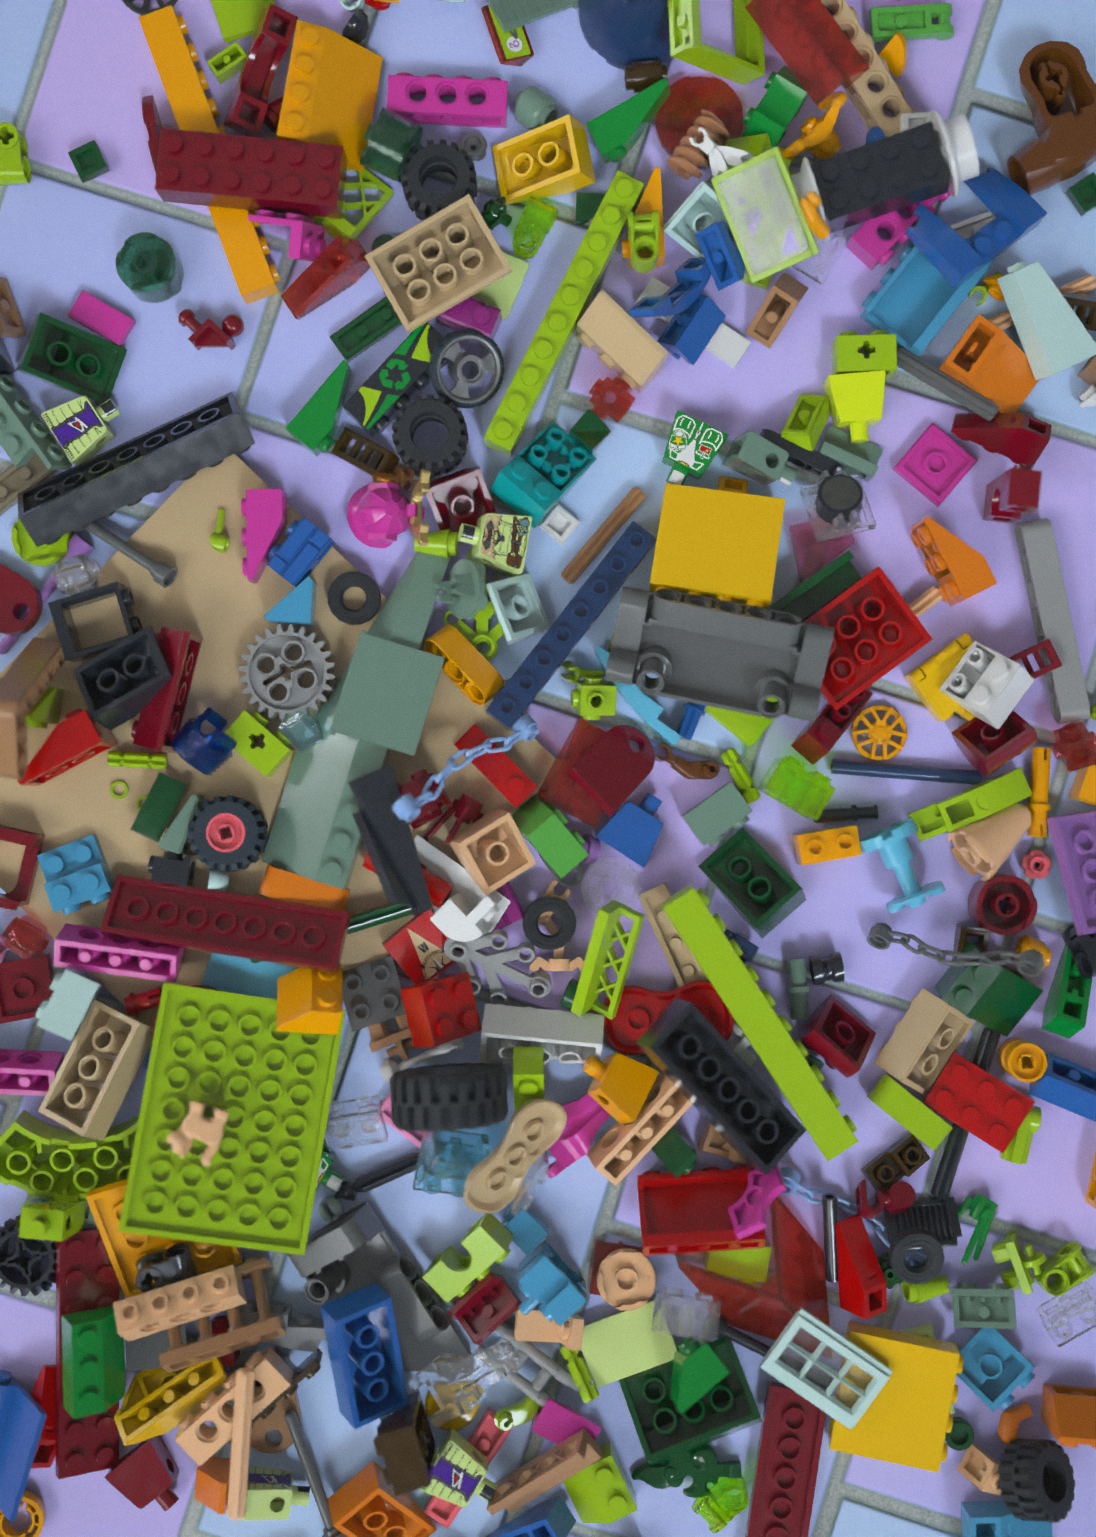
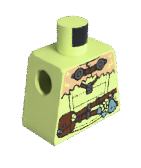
(498, 541)

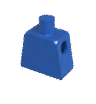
(634, 829)

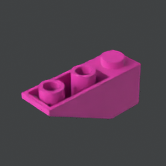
(265, 523)

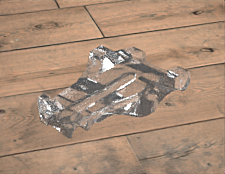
(462, 1379)

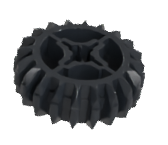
(30, 1278)

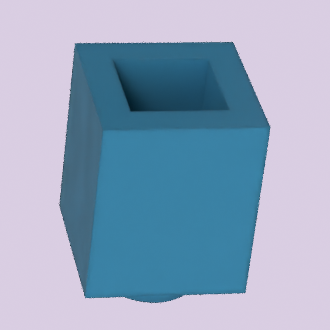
(526, 1228)

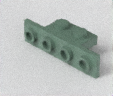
(23, 432)

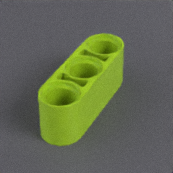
(909, 1112)

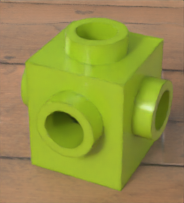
(594, 698)

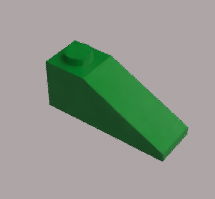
(622, 126)
(320, 416)
(1067, 999)

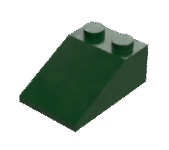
(71, 358)
(753, 882)
(988, 995)

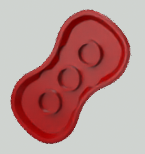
(642, 1007)

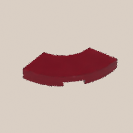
(153, 123)

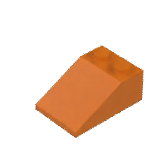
(371, 1510)

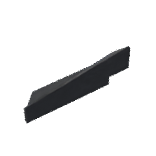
(390, 840)

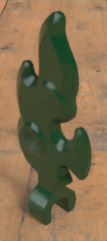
(697, 1463)

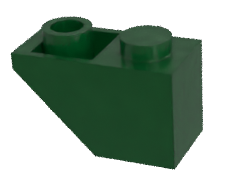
(676, 1152)

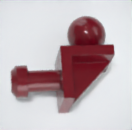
(209, 334)

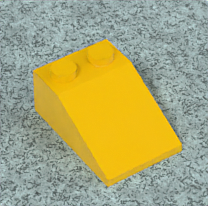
(544, 161)

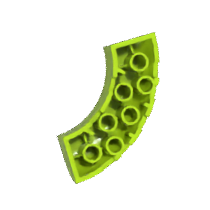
(62, 1162)

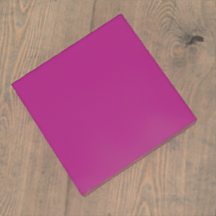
(935, 464)

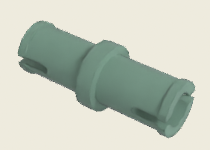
(798, 989)

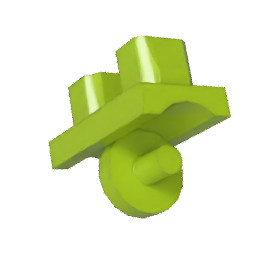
(1020, 1275)

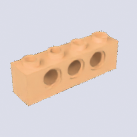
(628, 1143)
(179, 1303)
(203, 1441)

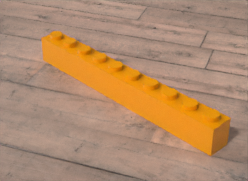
(195, 112)

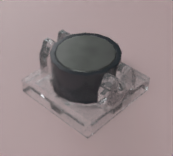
(837, 506)

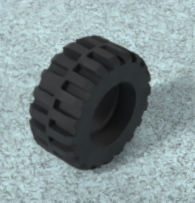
(448, 1097)

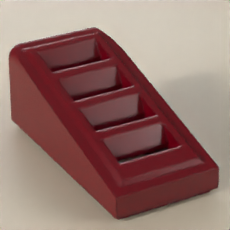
(1051, 653)

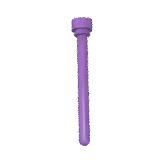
(77, 546)

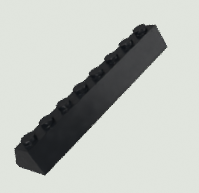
(134, 470)

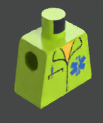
(47, 1218)

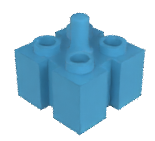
(551, 1282)

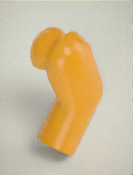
(812, 217)

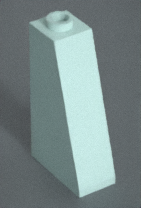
(1044, 321)

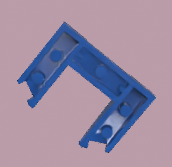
(959, 258)

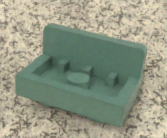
(984, 1307)

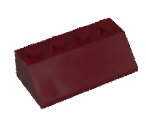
(165, 712)

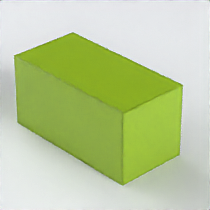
(227, 62)

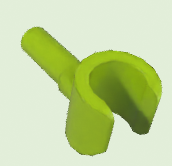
(983, 290)
(217, 540)
(576, 672)

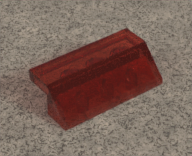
(809, 44)

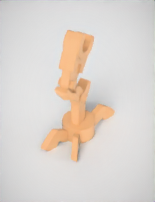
(557, 962)

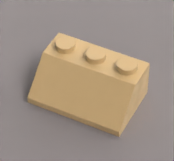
(621, 342)
(923, 1042)

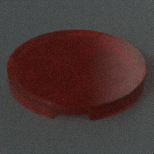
(685, 104)

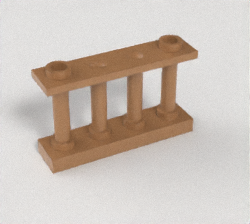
(237, 1336)

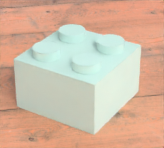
(68, 1003)

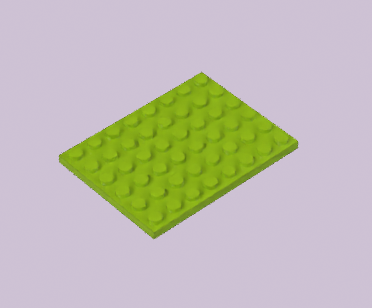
(278, 1102)

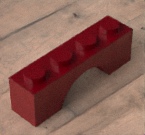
(264, 55)

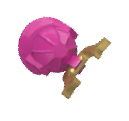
(381, 513)

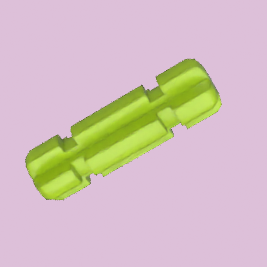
(137, 759)
(740, 775)
(580, 1374)

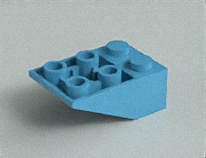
(995, 1520)

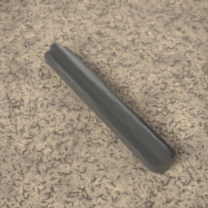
(946, 385)

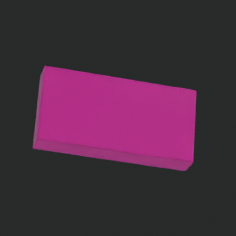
(101, 319)

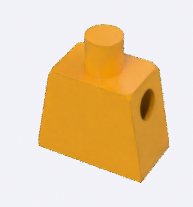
(620, 1085)

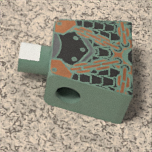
(759, 459)

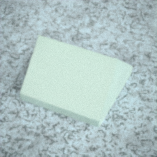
(695, 214)
(517, 608)

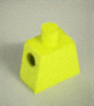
(856, 401)

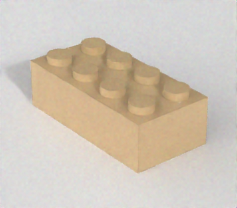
(97, 1070)

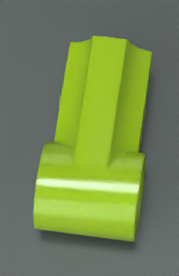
(1019, 1147)

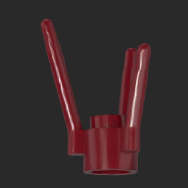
(466, 810)

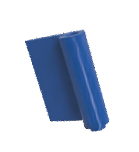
(19, 1436)

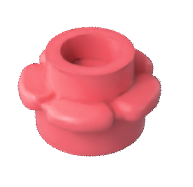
(1028, 864)

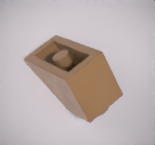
(776, 309)

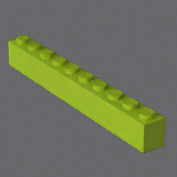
(563, 315)
(759, 1022)

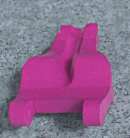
(582, 1124)

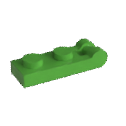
(912, 21)

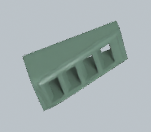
(177, 834)

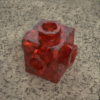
(621, 404)
(1074, 746)

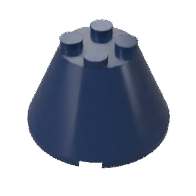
(626, 30)

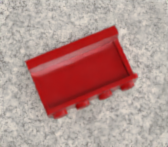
(692, 1211)

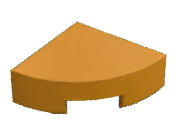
(896, 54)

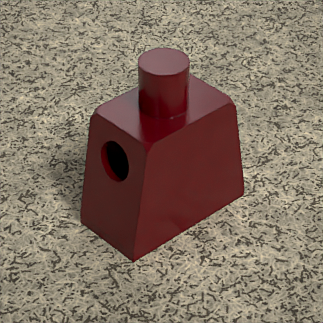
(146, 1474)

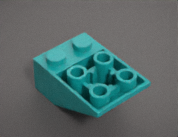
(542, 473)

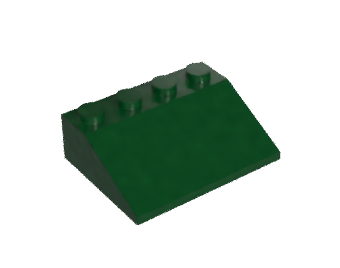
(716, 1414)

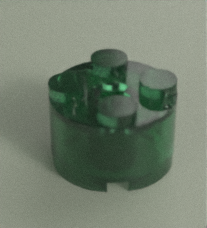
(390, 143)
(133, 268)

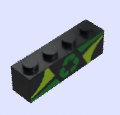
(394, 381)

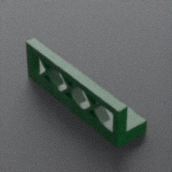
(819, 588)

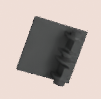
(372, 993)
(145, 1351)

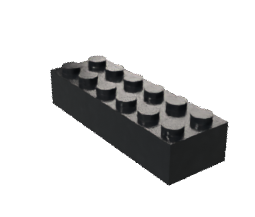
(721, 1085)

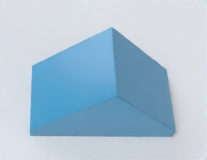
(297, 606)

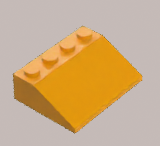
(329, 91)

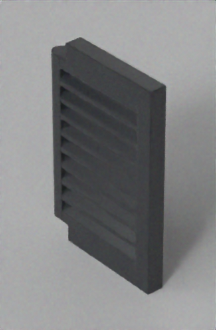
(933, 1215)

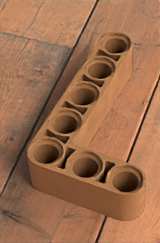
(19, 693)

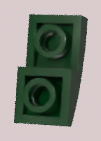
(158, 807)

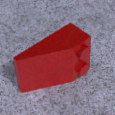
(67, 747)

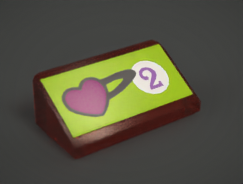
(511, 47)

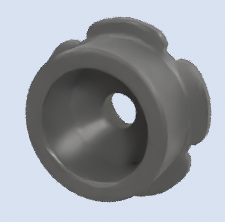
(477, 140)

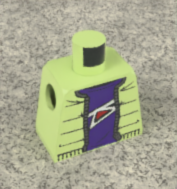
(81, 427)
(460, 1472)
(272, 1494)

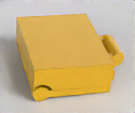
(933, 672)

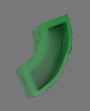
(777, 108)

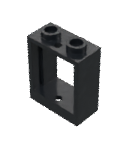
(66, 628)

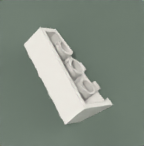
(560, 1032)

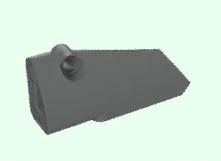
(359, 1253)

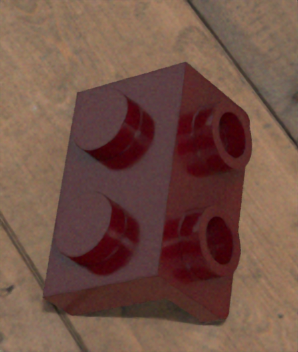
(485, 1307)

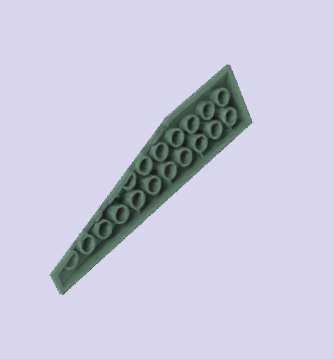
(314, 819)

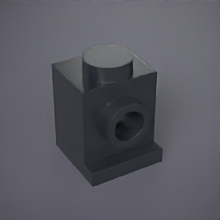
(173, 868)

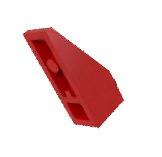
(498, 768)

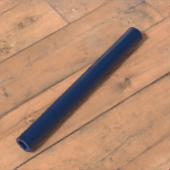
(906, 772)

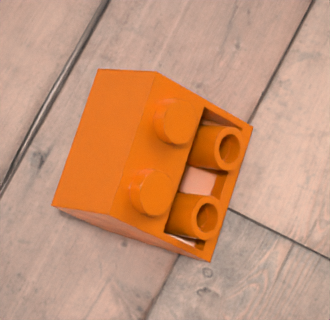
(1070, 1414)

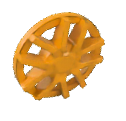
(879, 732)

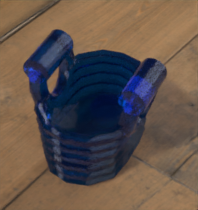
(203, 750)

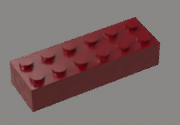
(251, 173)

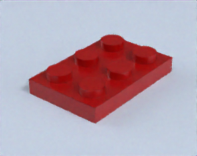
(979, 1102)

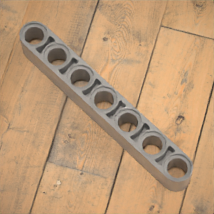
(1052, 619)

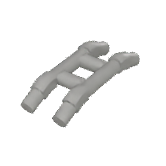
(549, 1368)

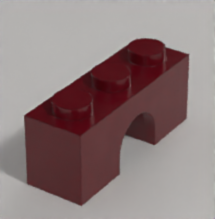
(1012, 494)

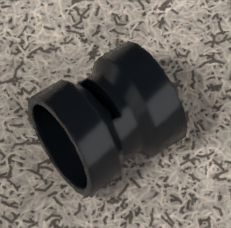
(826, 968)

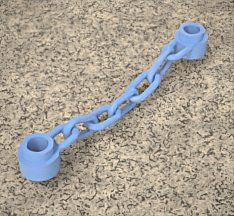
(408, 807)
(792, 1182)

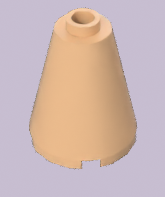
(989, 841)

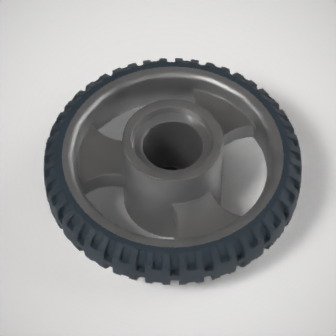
(449, 348)

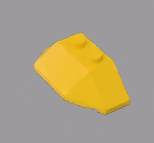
(161, 1399)

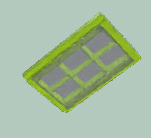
(765, 215)

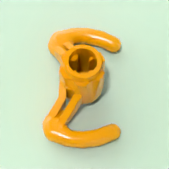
(818, 132)

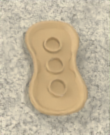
(501, 1174)

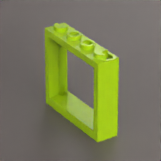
(687, 44)

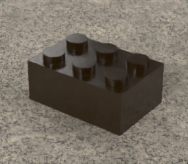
(406, 1447)

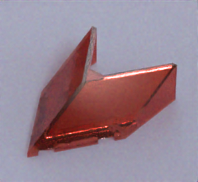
(796, 1283)

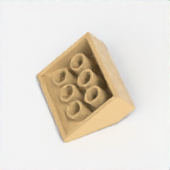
(438, 263)

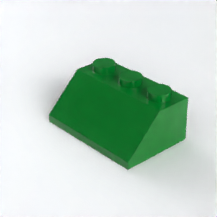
(92, 1362)

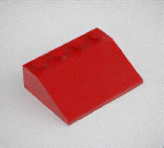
(870, 637)

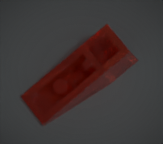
(327, 276)

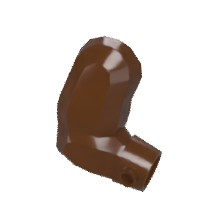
(1063, 116)

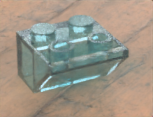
(447, 1160)

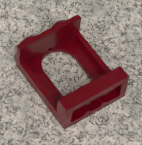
(33, 841)

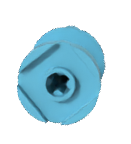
(897, 855)

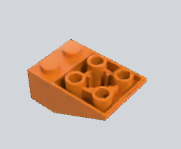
(990, 365)
(954, 564)

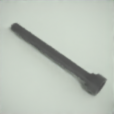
(162, 572)
(311, 1473)

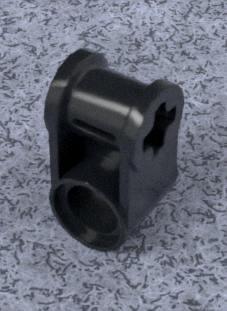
(1082, 950)
(165, 1267)

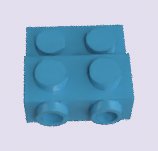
(76, 874)
(994, 1368)

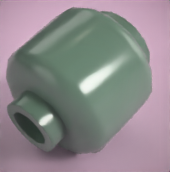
(534, 107)

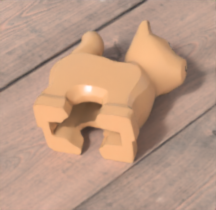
(199, 1127)

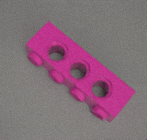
(460, 111)
(873, 249)
(90, 950)
(28, 1071)

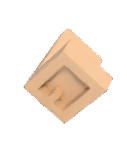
(537, 1328)
(980, 1469)

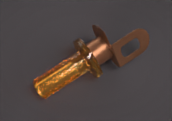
(400, 477)

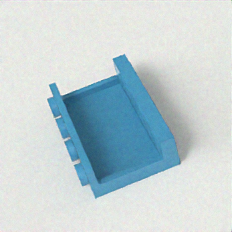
(915, 300)

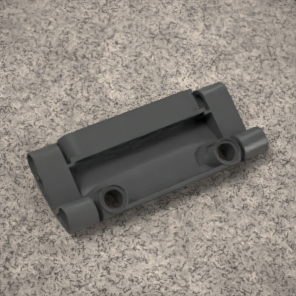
(719, 653)

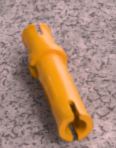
(1039, 787)

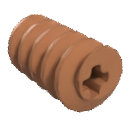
(688, 157)

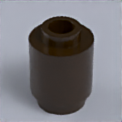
(644, 74)

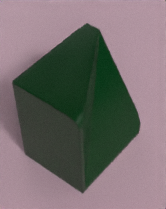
(589, 431)

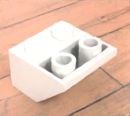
(987, 684)

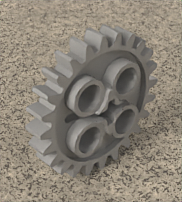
(277, 647)

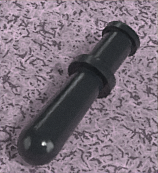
(853, 813)

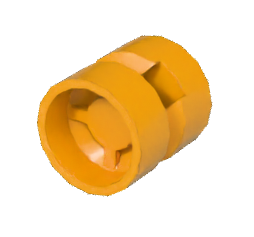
(1022, 1059)

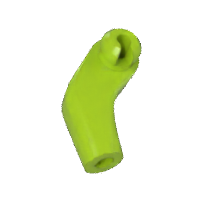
(516, 1413)

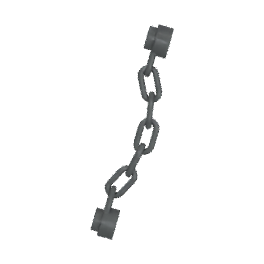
(1029, 962)

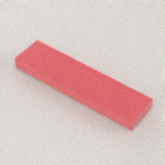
(488, 1440)

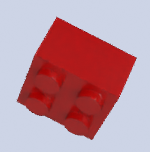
(440, 1010)

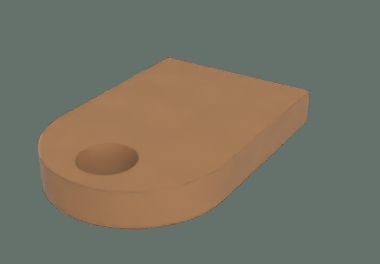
(274, 1421)

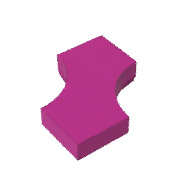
(750, 1211)

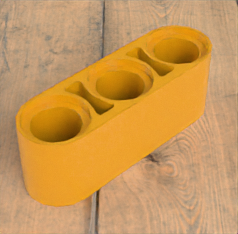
(465, 665)

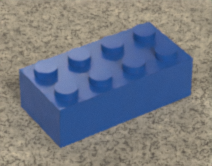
(365, 1355)

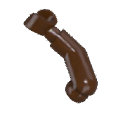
(689, 770)

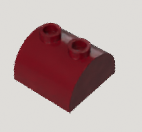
(991, 747)
(837, 1036)

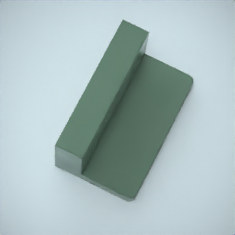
(852, 457)

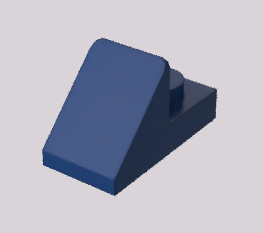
(721, 255)

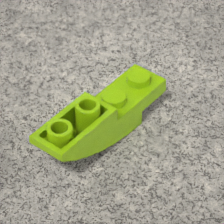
(971, 804)

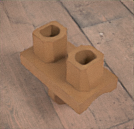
(382, 1038)

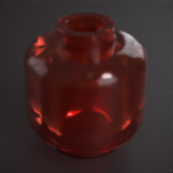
(25, 937)

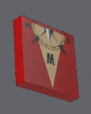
(419, 948)

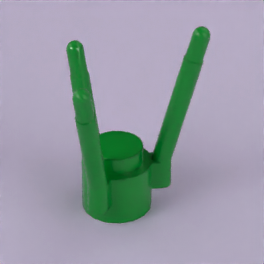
(983, 1211)

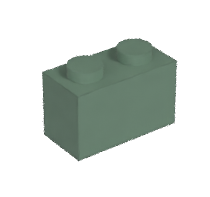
(717, 814)

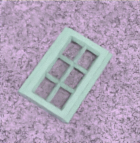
(826, 1368)

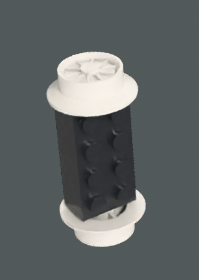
(891, 172)

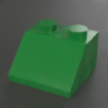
(694, 1372)

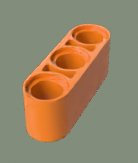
(298, 889)

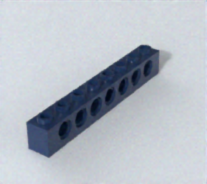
(571, 625)

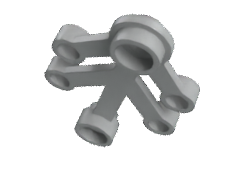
(494, 964)

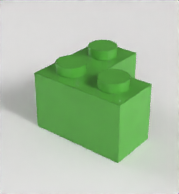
(545, 831)

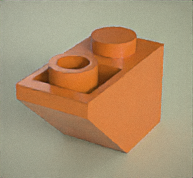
(213, 1483)

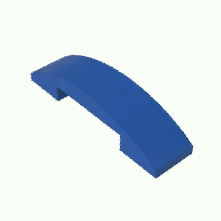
(691, 281)

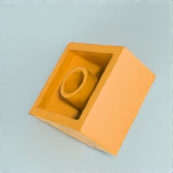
(309, 1001)

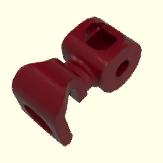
(896, 1200)

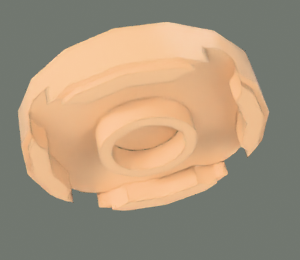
(626, 1279)

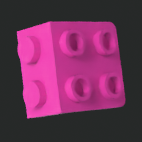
(305, 236)

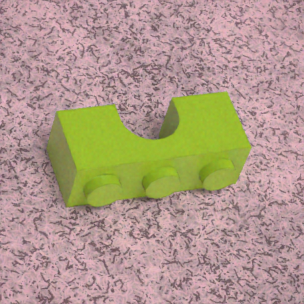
(452, 1273)

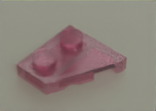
(814, 555)

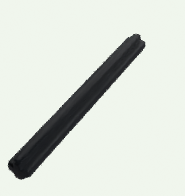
(958, 1135)

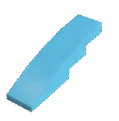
(642, 705)

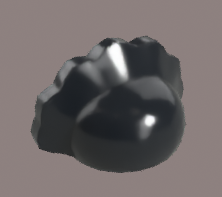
(357, 27)

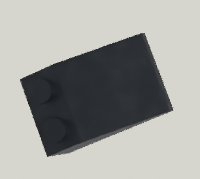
(123, 678)

